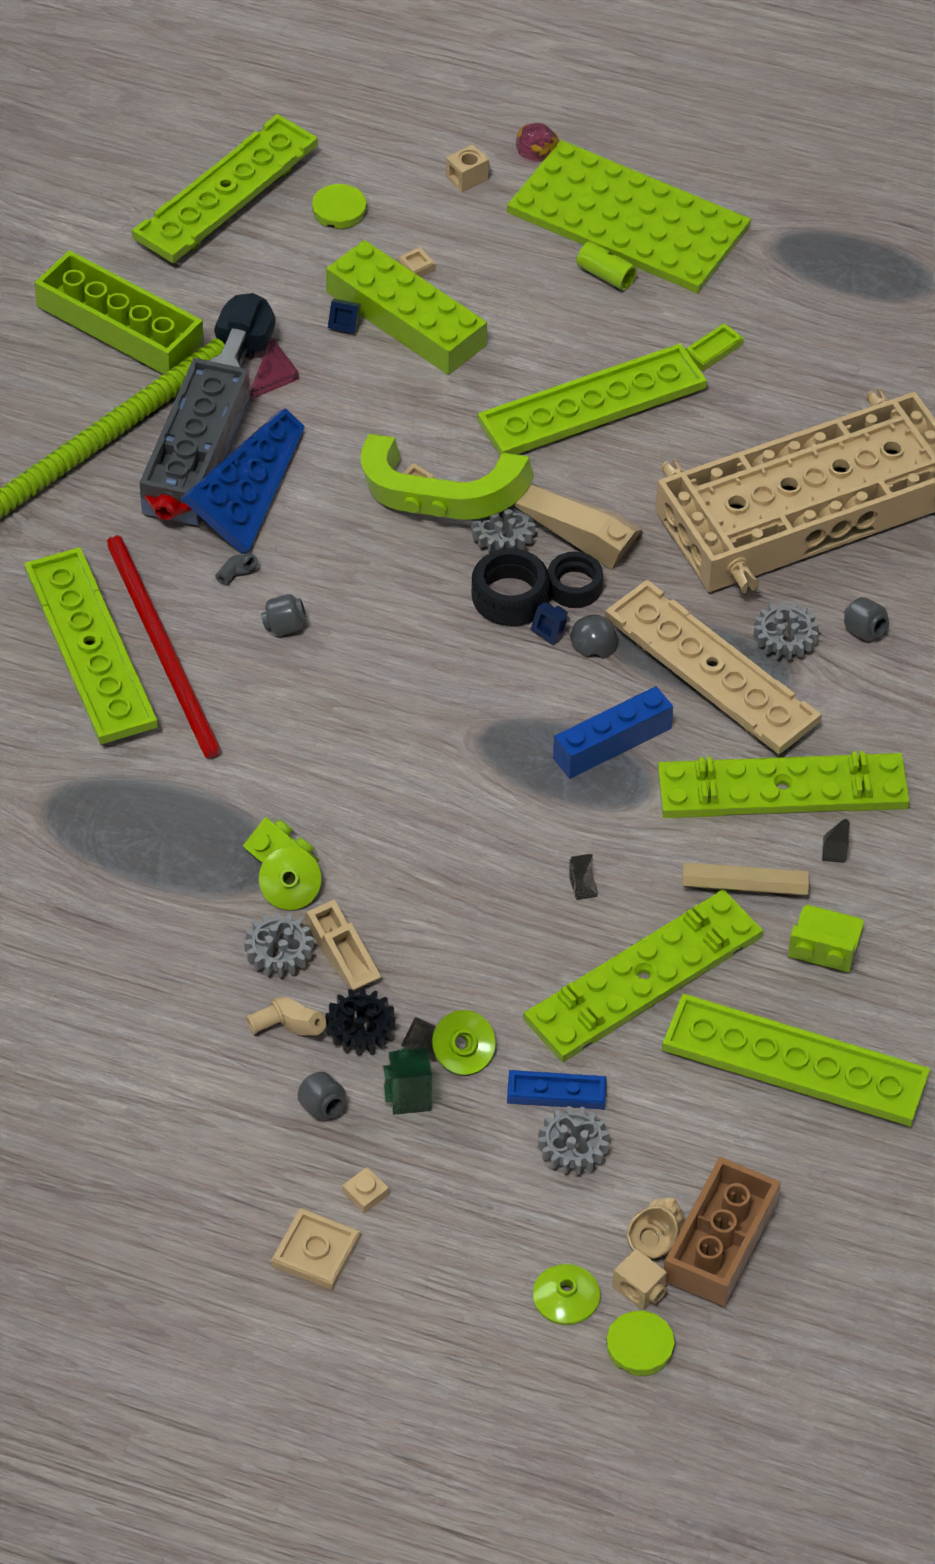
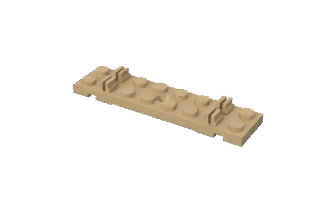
(734, 685)

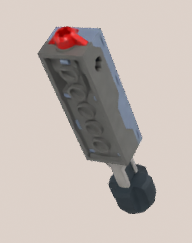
(206, 411)

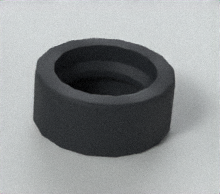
(578, 596)

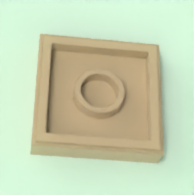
(315, 1248)

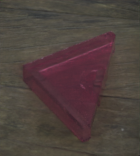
(273, 371)

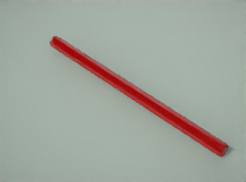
(163, 647)

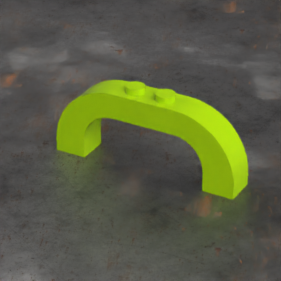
(438, 496)

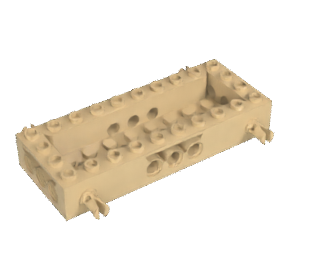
(824, 508)

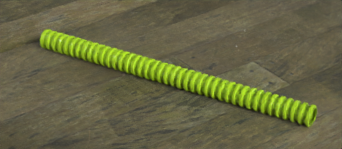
(101, 432)

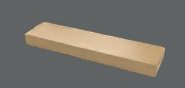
(745, 878)

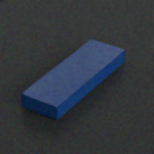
(556, 1089)

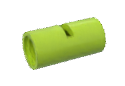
(606, 265)

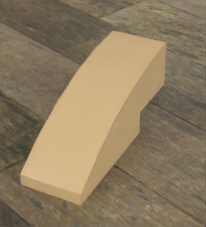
(341, 945)

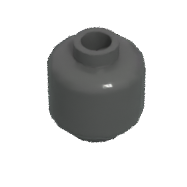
(284, 615)
(866, 619)
(321, 1096)

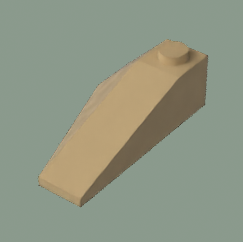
(586, 526)

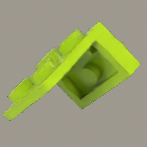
(825, 938)

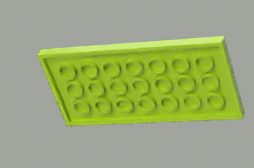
(629, 215)

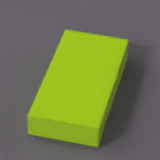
(714, 346)

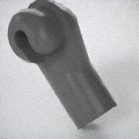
(235, 566)

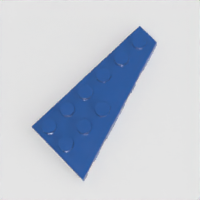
(243, 485)

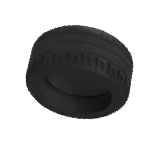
(509, 564)

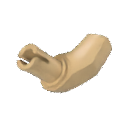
(290, 1014)

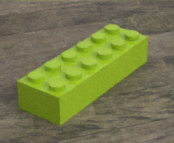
(407, 307)
(118, 312)

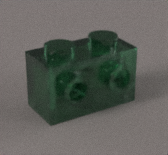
(408, 1081)

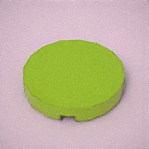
(339, 205)
(640, 1343)

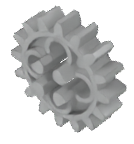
(515, 523)
(771, 630)
(263, 951)
(591, 1146)

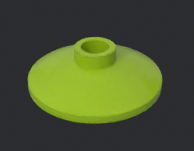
(306, 882)
(478, 1042)
(566, 1306)

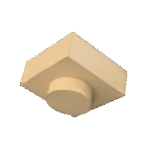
(365, 1189)

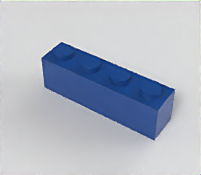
(612, 732)

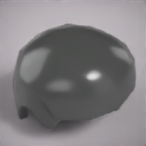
(594, 636)

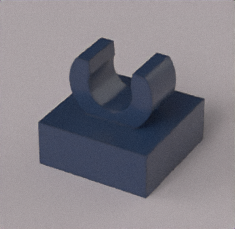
(344, 315)
(549, 622)

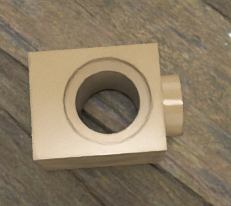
(467, 168)
(640, 1280)

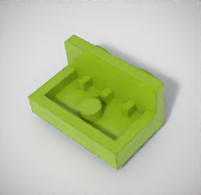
(273, 836)

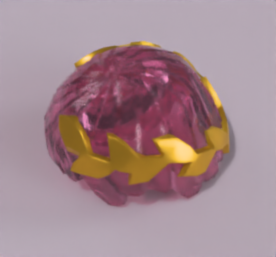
(536, 140)

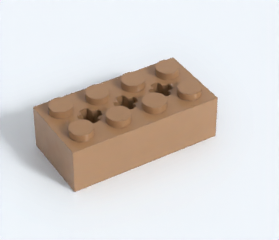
(721, 1231)

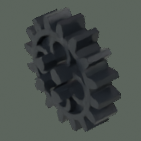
(378, 1024)

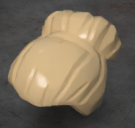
(655, 1227)

